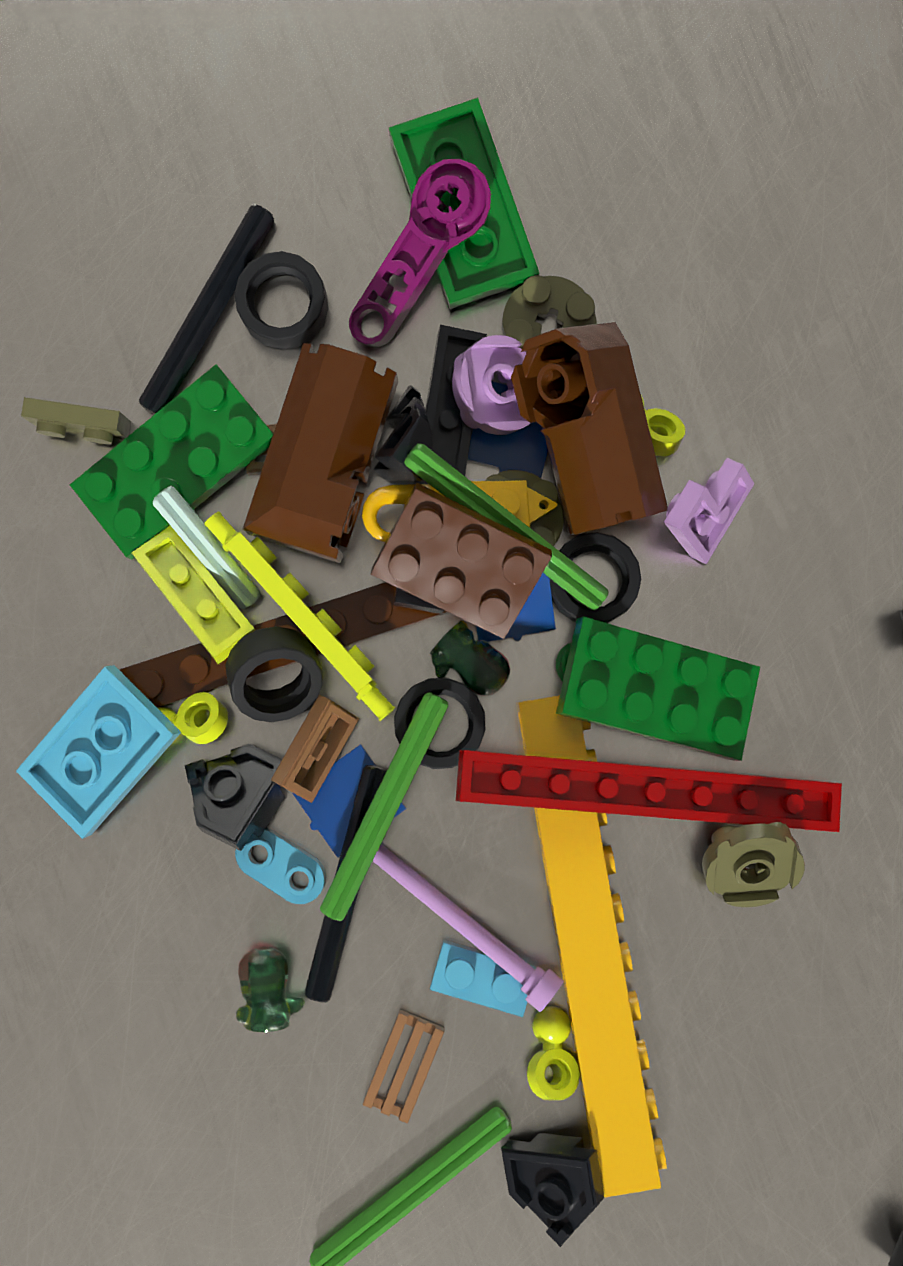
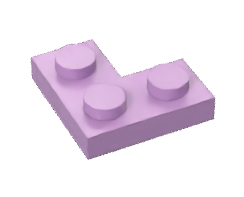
(704, 513)

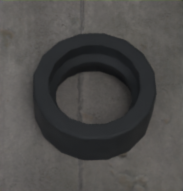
(273, 265)
(629, 571)
(463, 695)
(276, 703)

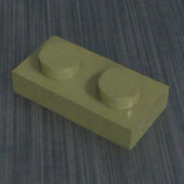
(57, 418)

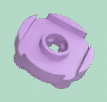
(473, 388)

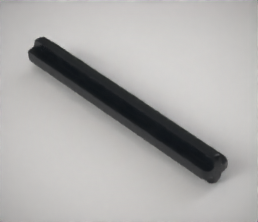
(207, 309)
(334, 932)

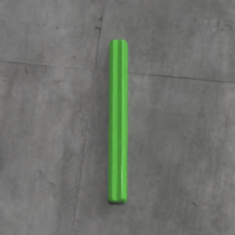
(463, 491)
(384, 806)
(413, 1190)

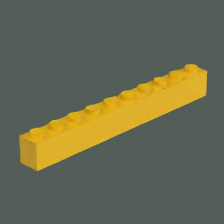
(595, 968)

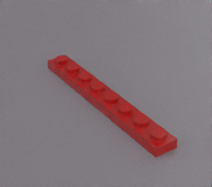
(646, 791)

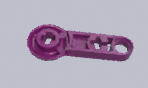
(424, 242)

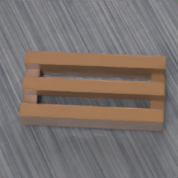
(310, 746)
(388, 1104)

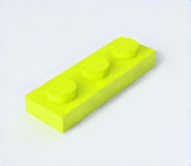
(193, 593)

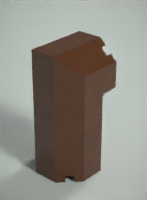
(593, 422)
(321, 452)

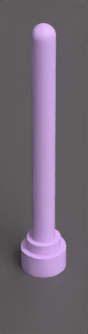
(537, 984)

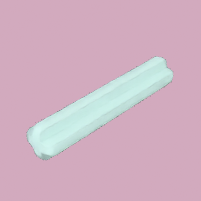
(206, 547)

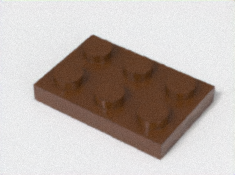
(461, 561)

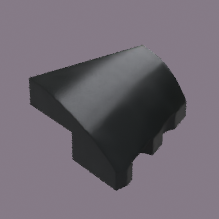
(410, 429)

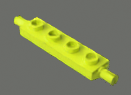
(317, 627)

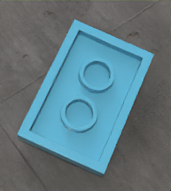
(98, 751)

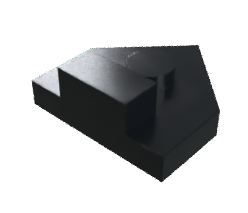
(235, 794)
(554, 1180)

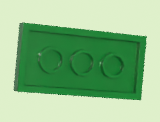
(499, 251)
(187, 445)
(658, 689)

